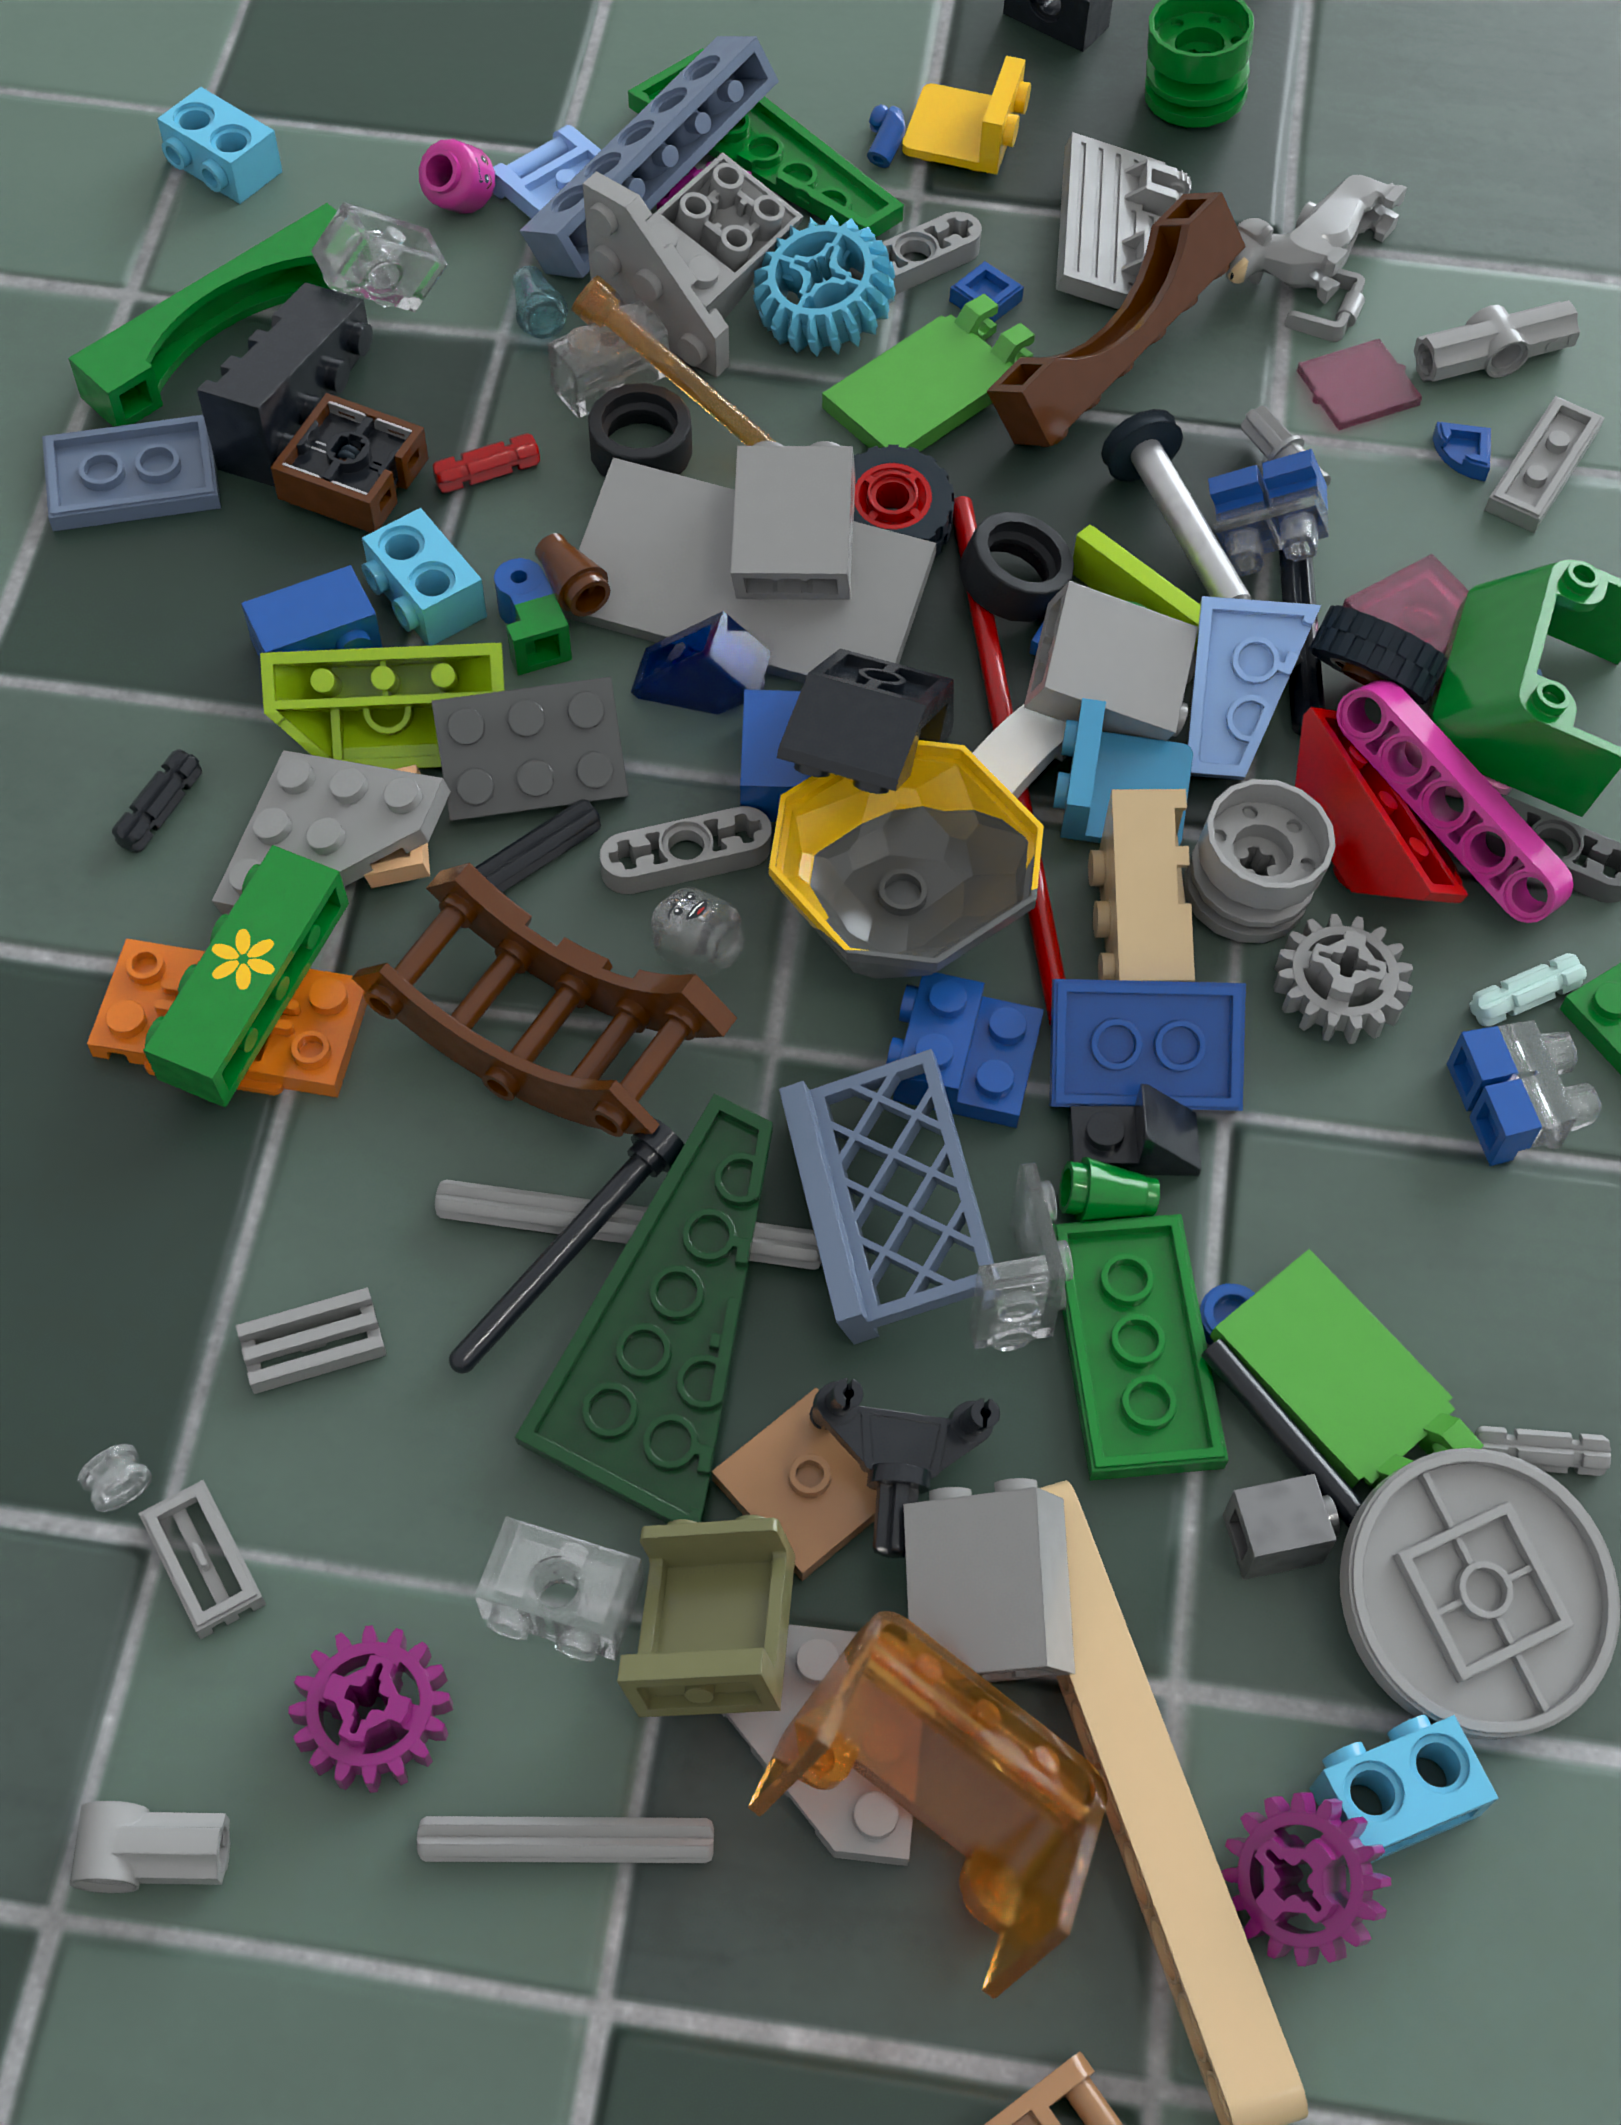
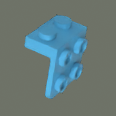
(1112, 762)

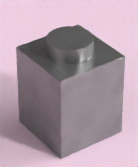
(1281, 1526)

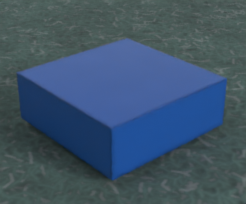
(988, 281)

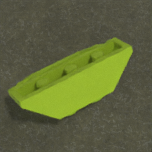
(374, 701)

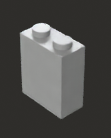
(793, 521)
(1116, 655)
(992, 1578)

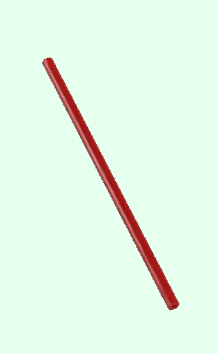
(1000, 707)

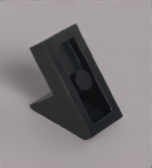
(1145, 1138)

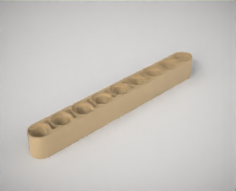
(1170, 1854)

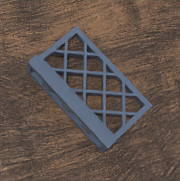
(832, 1205)

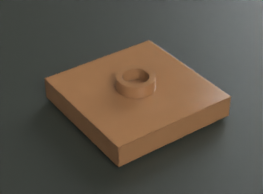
(803, 1482)

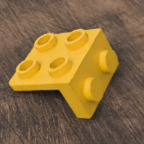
(967, 125)

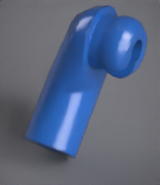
(890, 130)

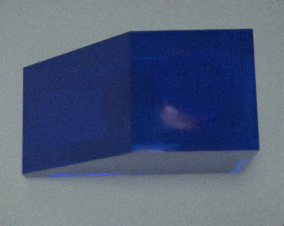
(703, 667)

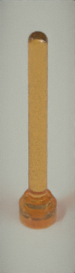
(600, 306)

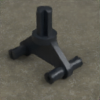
(899, 1449)

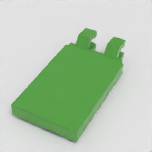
(928, 379)
(1341, 1374)

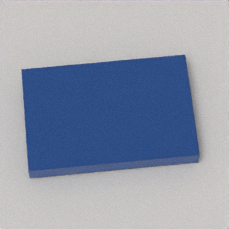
(1147, 1032)

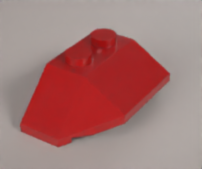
(1377, 835)

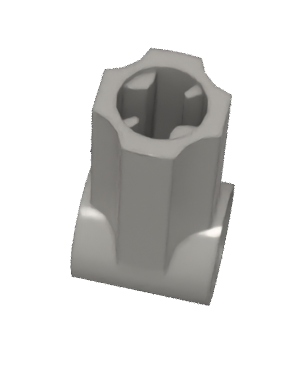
(129, 1846)

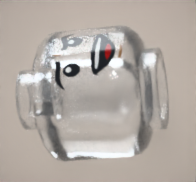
(697, 931)

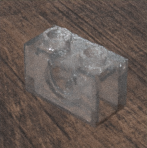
(378, 258)
(534, 1558)

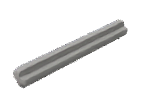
(565, 1839)

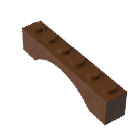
(1183, 256)

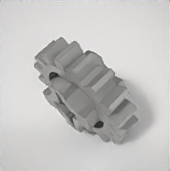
(1343, 978)

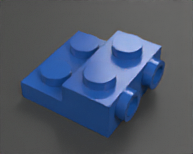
(979, 1046)

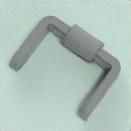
(1345, 317)

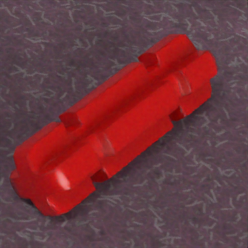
(486, 463)

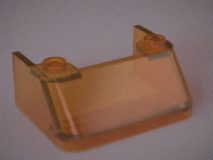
(963, 1767)

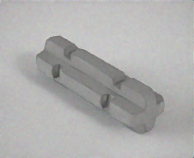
(1550, 1449)

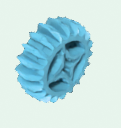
(831, 302)

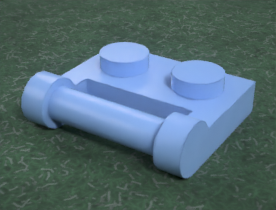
(544, 171)

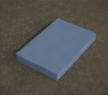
(129, 473)

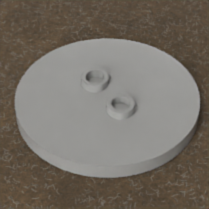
(1480, 1593)

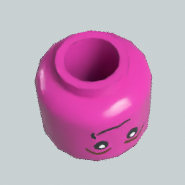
(456, 176)

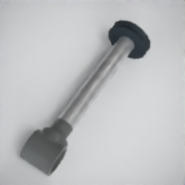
(1144, 450)

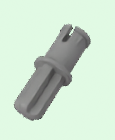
(1272, 436)

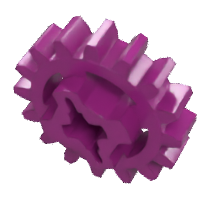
(344, 1695)
(1327, 1856)

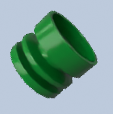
(1198, 60)

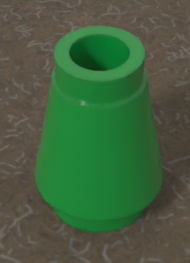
(1106, 1192)

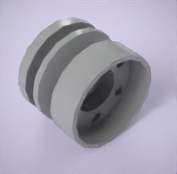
(1258, 860)

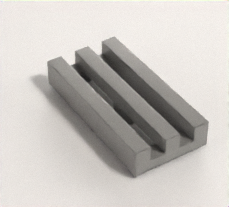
(304, 1318)
(226, 1607)

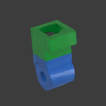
(533, 616)

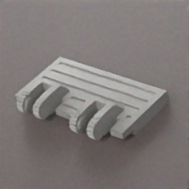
(1108, 216)

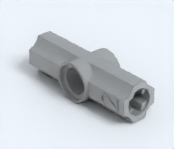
(1496, 341)

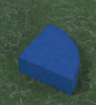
(1464, 448)

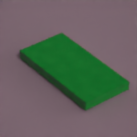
(1138, 1350)

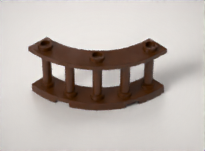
(666, 1003)

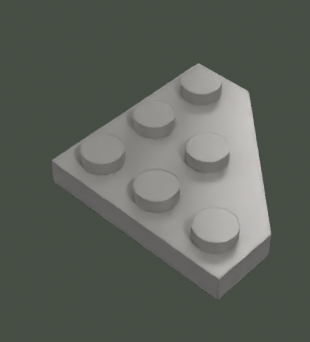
(640, 268)
(335, 816)
(855, 1816)

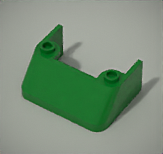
(1504, 712)

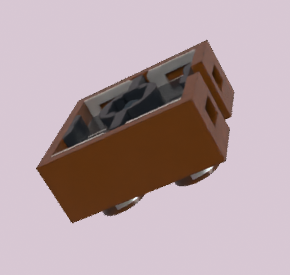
(350, 462)

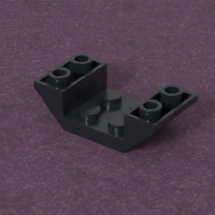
(866, 720)

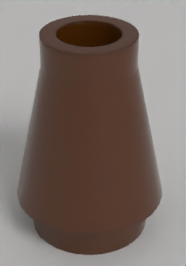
(575, 579)

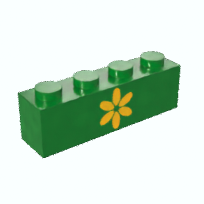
(246, 975)

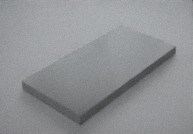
(671, 568)

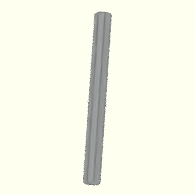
(554, 1212)

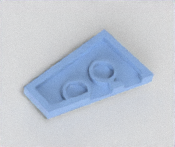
(1239, 676)

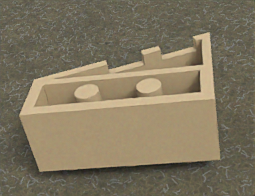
(1142, 889)

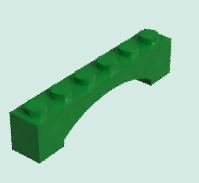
(132, 364)

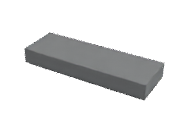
(1544, 464)

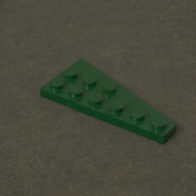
(652, 1359)

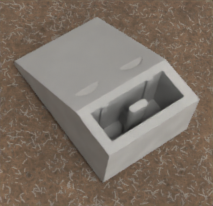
(723, 230)

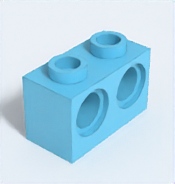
(219, 145)
(423, 578)
(1409, 1804)

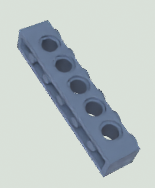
(657, 145)

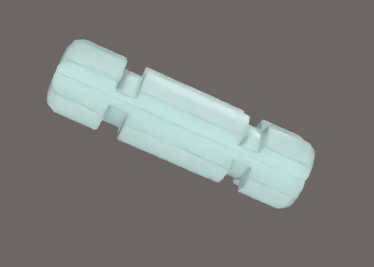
(1527, 989)

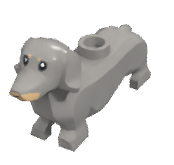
(1321, 236)

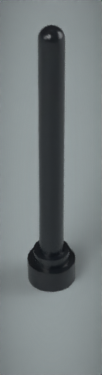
(648, 1156)

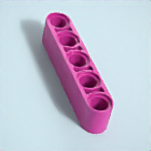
(1483, 805)

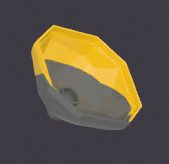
(909, 872)

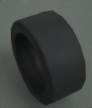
(639, 405)
(1023, 538)

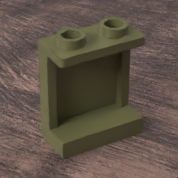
(712, 1619)

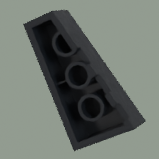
(282, 379)

